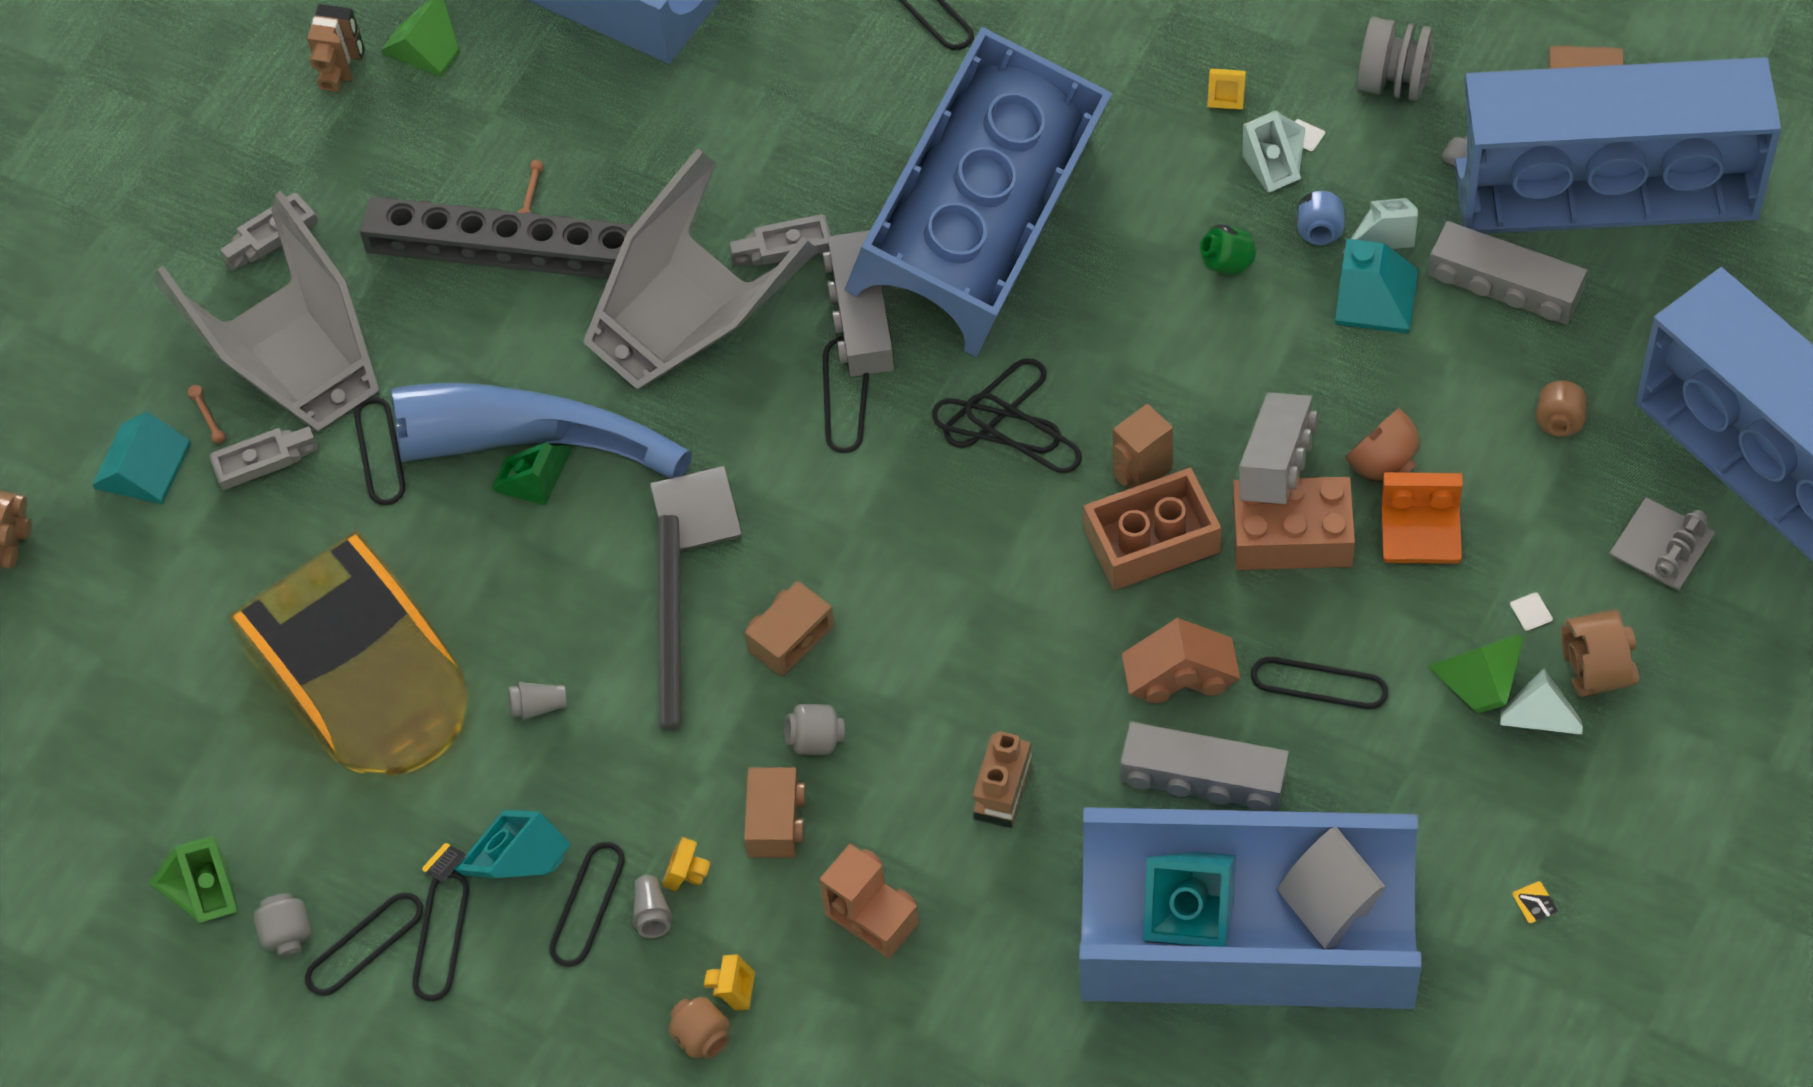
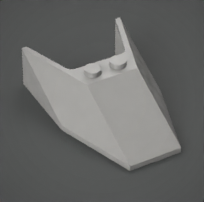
(670, 292)
(299, 341)

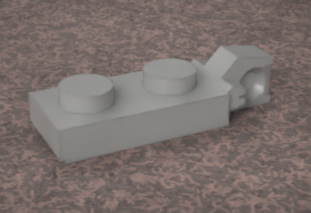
(260, 235)
(774, 241)
(261, 455)

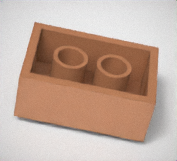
(1152, 528)
(1305, 533)

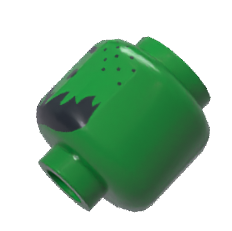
(1227, 250)

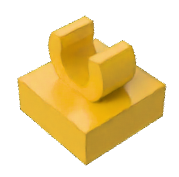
(1226, 89)
(685, 866)
(732, 982)

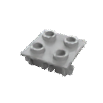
(1663, 542)

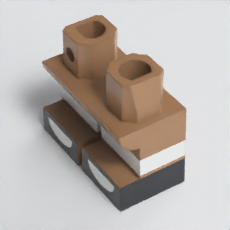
(333, 43)
(1002, 779)

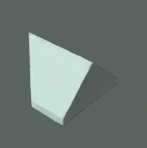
(1273, 149)
(1389, 223)
(1541, 707)

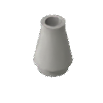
(533, 699)
(651, 910)

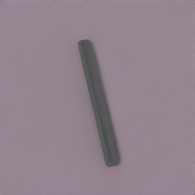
(669, 622)

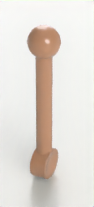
(536, 167)
(196, 394)

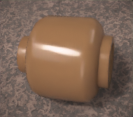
(1562, 406)
(699, 1028)

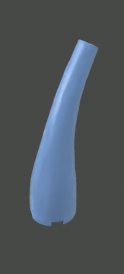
(470, 417)

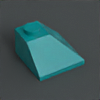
(1375, 288)
(515, 847)
(1189, 898)

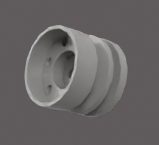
(1395, 59)

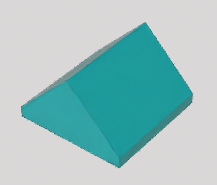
(143, 459)

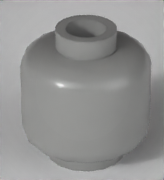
(813, 729)
(282, 924)

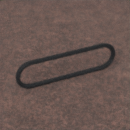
(935, 33)
(990, 388)
(988, 437)
(1016, 445)
(364, 454)
(1381, 682)
(355, 930)
(554, 956)
(418, 992)

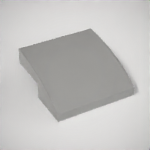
(702, 505)
(1330, 888)

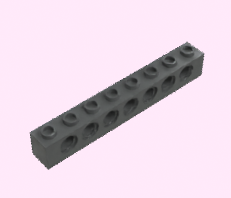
(492, 237)

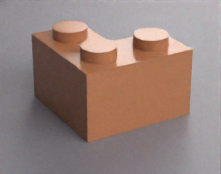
(1180, 658)
(863, 903)

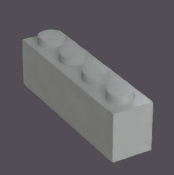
(1507, 272)
(860, 318)
(1277, 448)
(1204, 767)

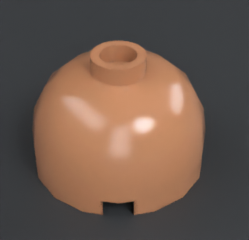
(1386, 448)

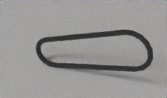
(827, 403)

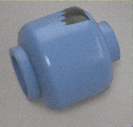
(1320, 217)

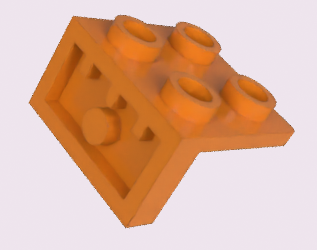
(1421, 517)

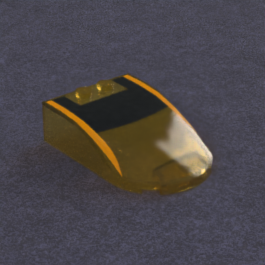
(356, 660)

